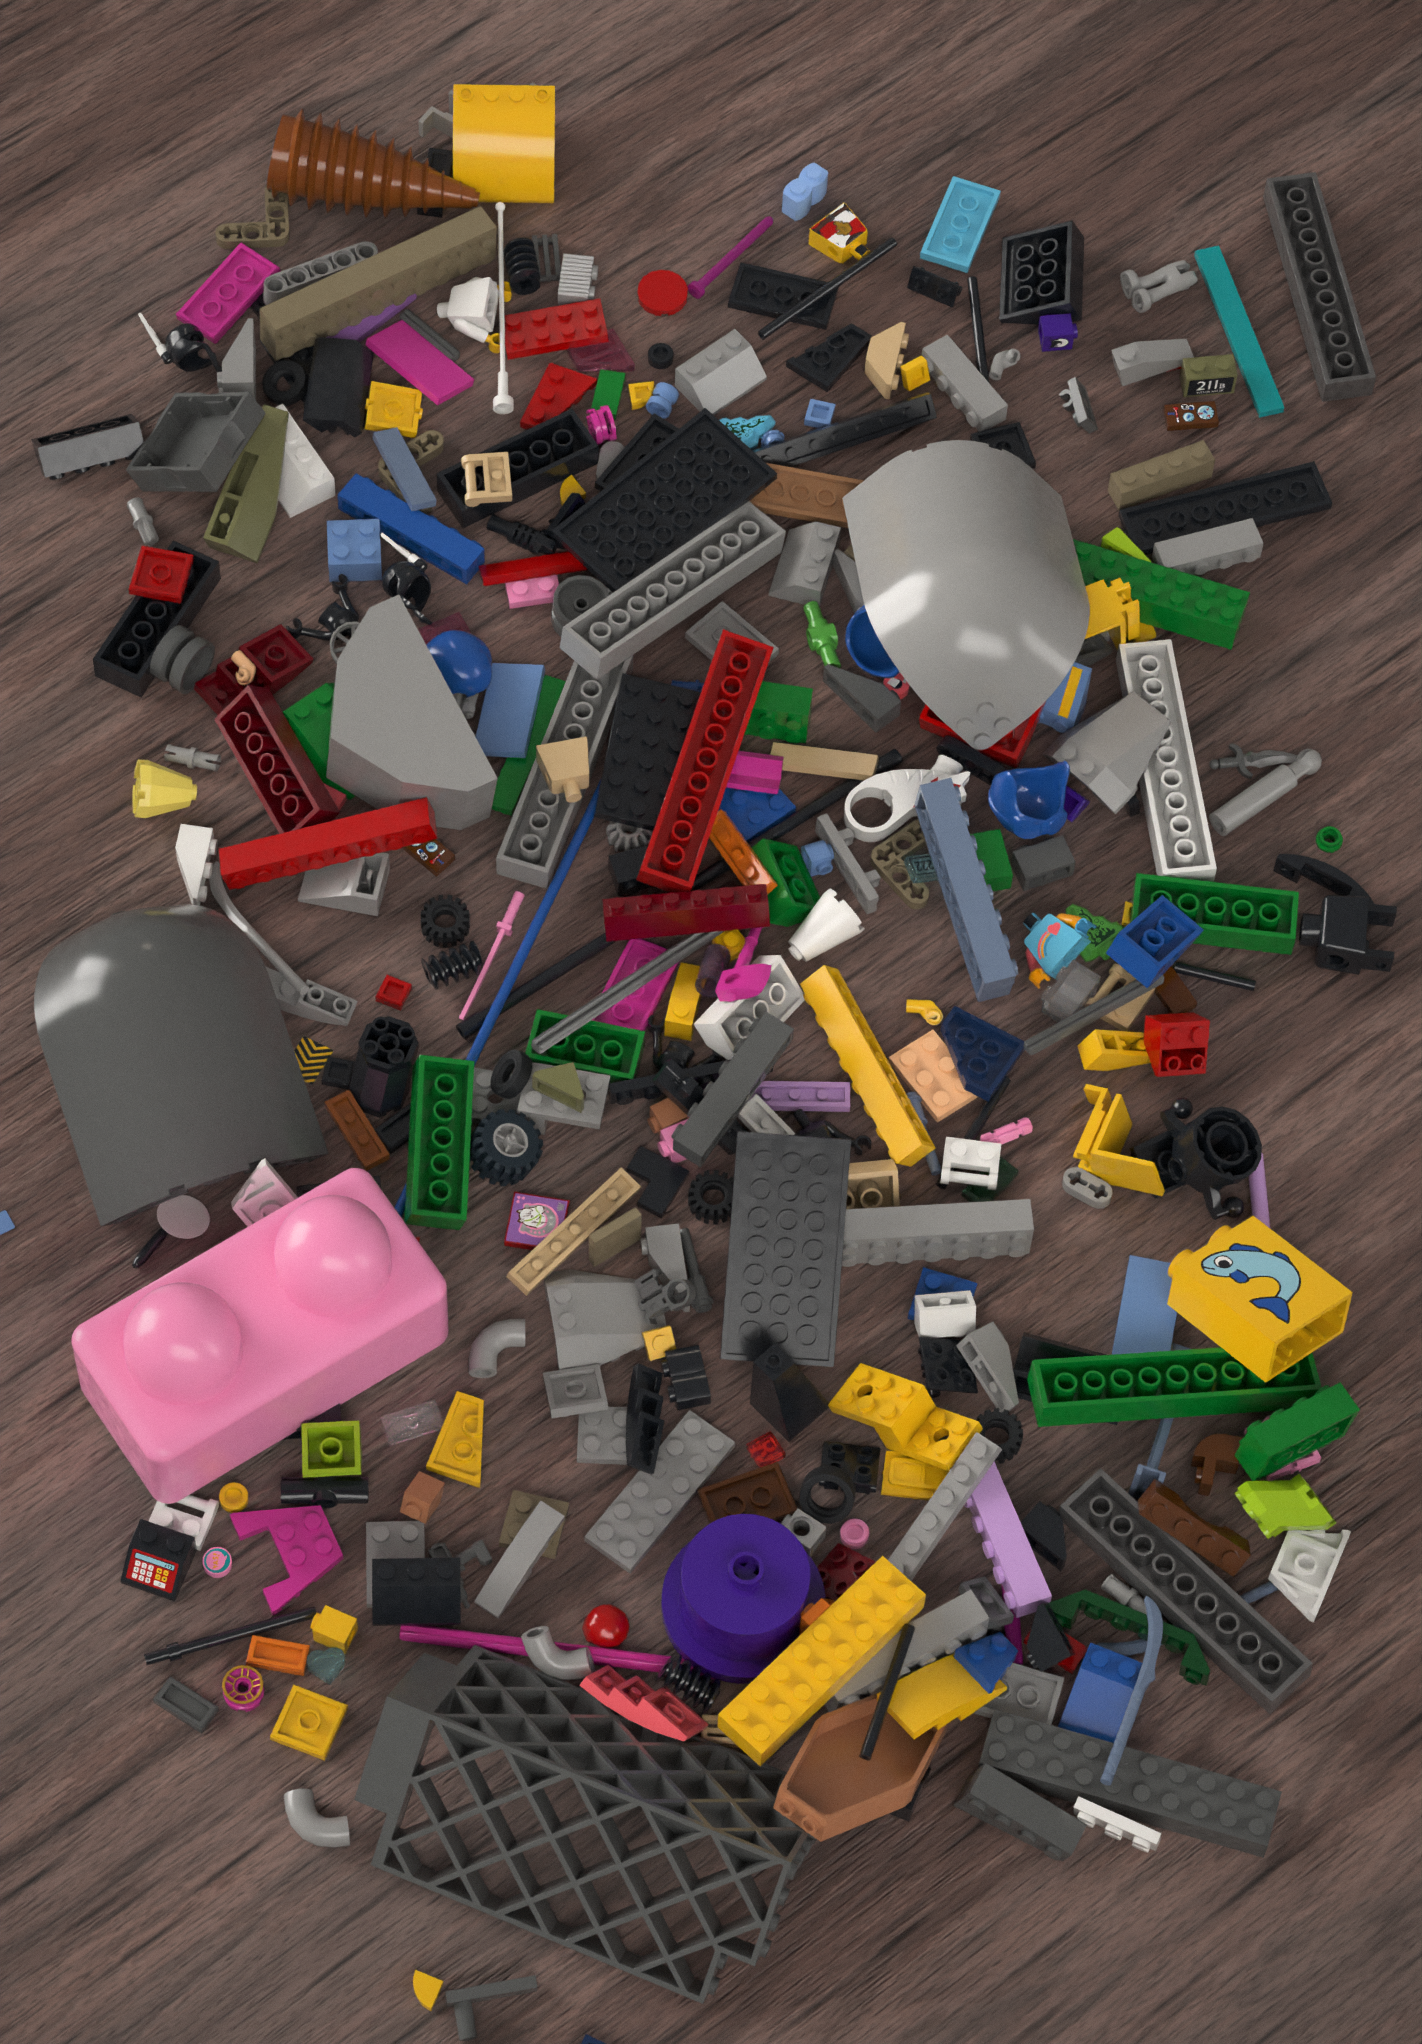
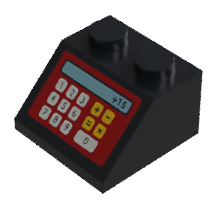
(158, 1559)

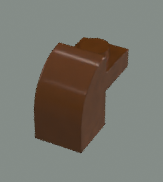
(1213, 1455)

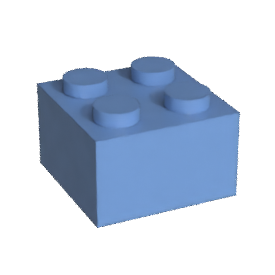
(354, 549)

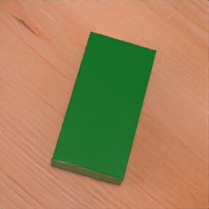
(609, 390)

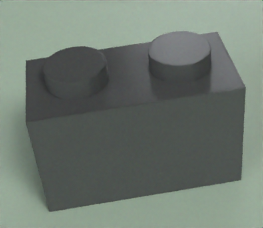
(1042, 862)

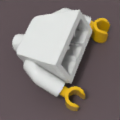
(474, 309)

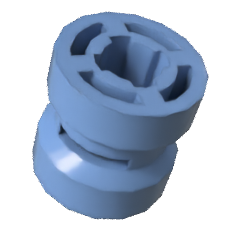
(663, 397)

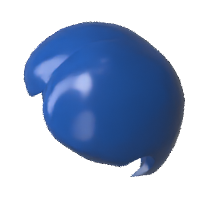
(462, 661)

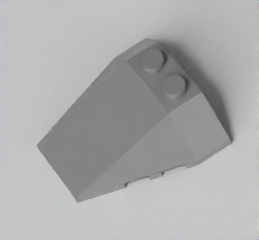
(1112, 748)
(595, 1317)

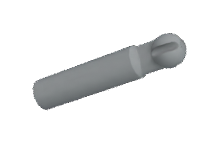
(1264, 792)

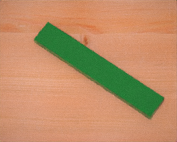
(516, 770)

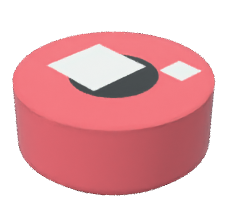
(898, 685)

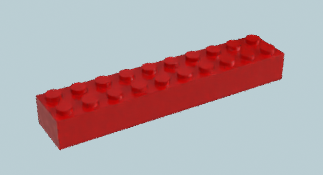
(705, 763)

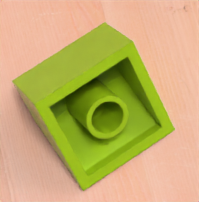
(331, 1449)

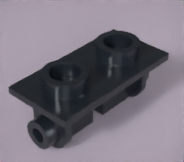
(933, 286)

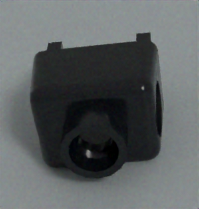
(1341, 934)

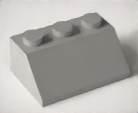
(720, 373)
(805, 563)

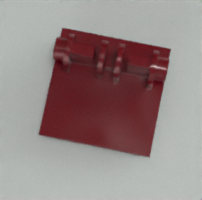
(841, 1570)

